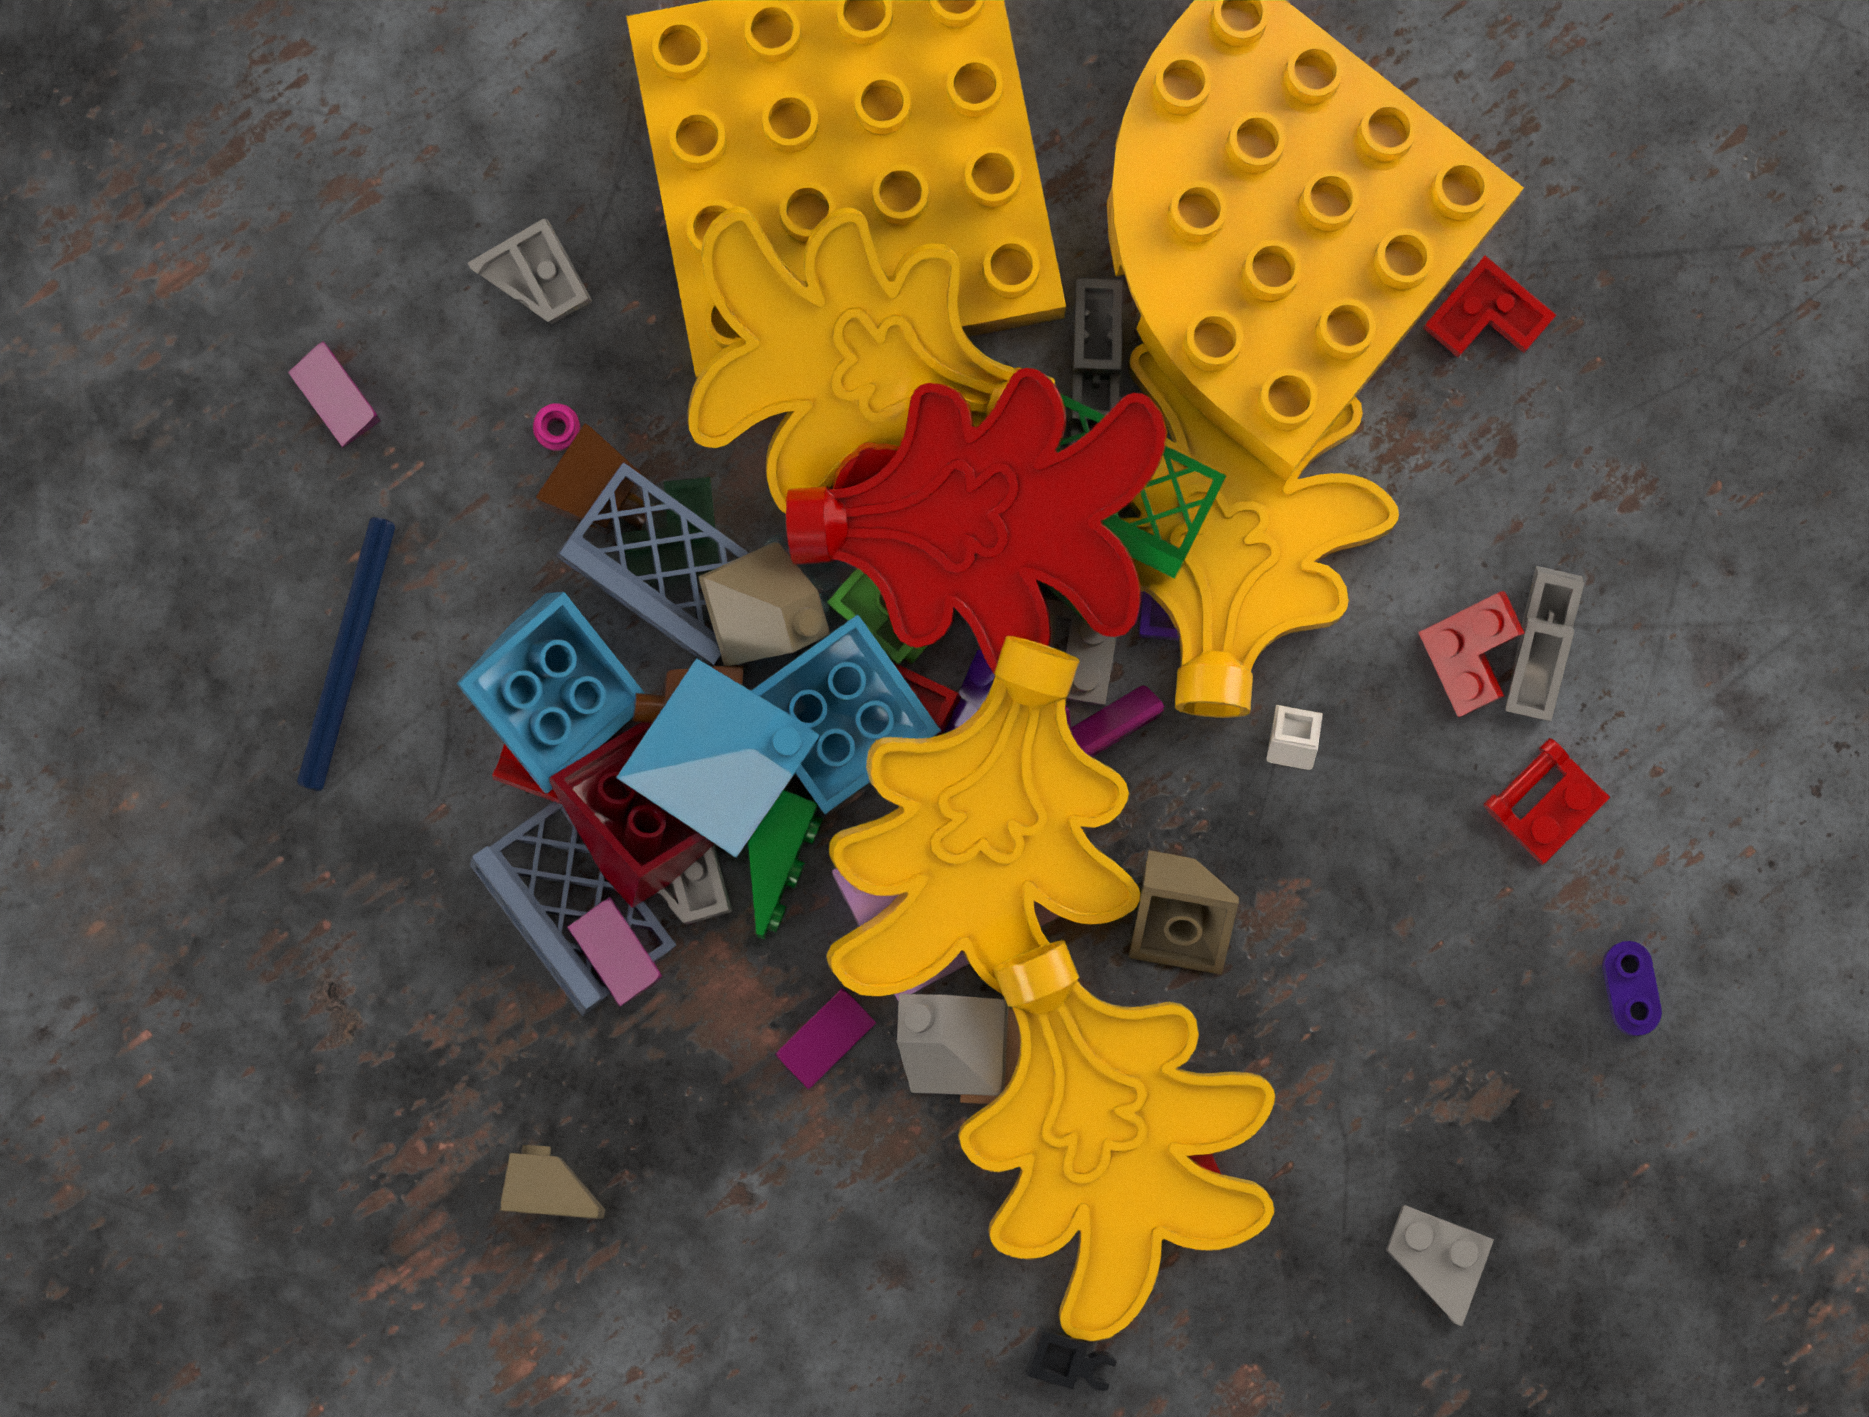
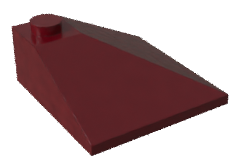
(626, 834)

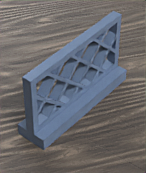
(632, 589)
(533, 919)

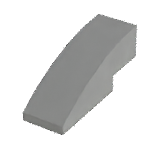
(1546, 643)

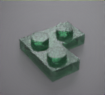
(698, 498)

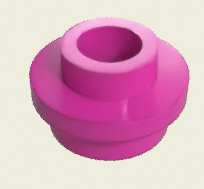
(546, 417)

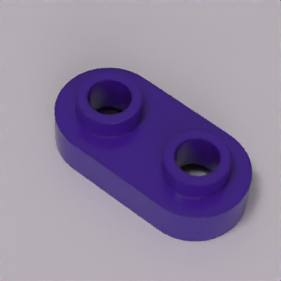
(1627, 988)

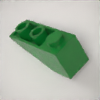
(775, 856)

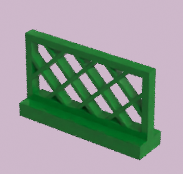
(1142, 545)

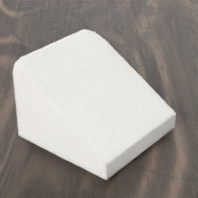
(1294, 737)

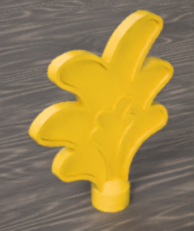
(830, 348)
(1256, 552)
(981, 834)
(1107, 1140)

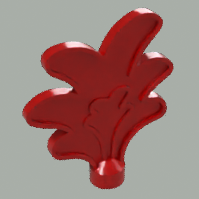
(990, 512)

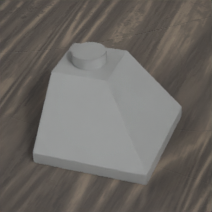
(953, 1043)

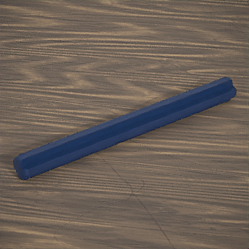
(346, 654)

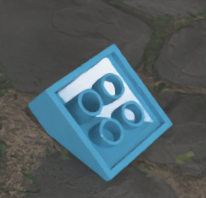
(551, 688)
(851, 699)
(717, 757)

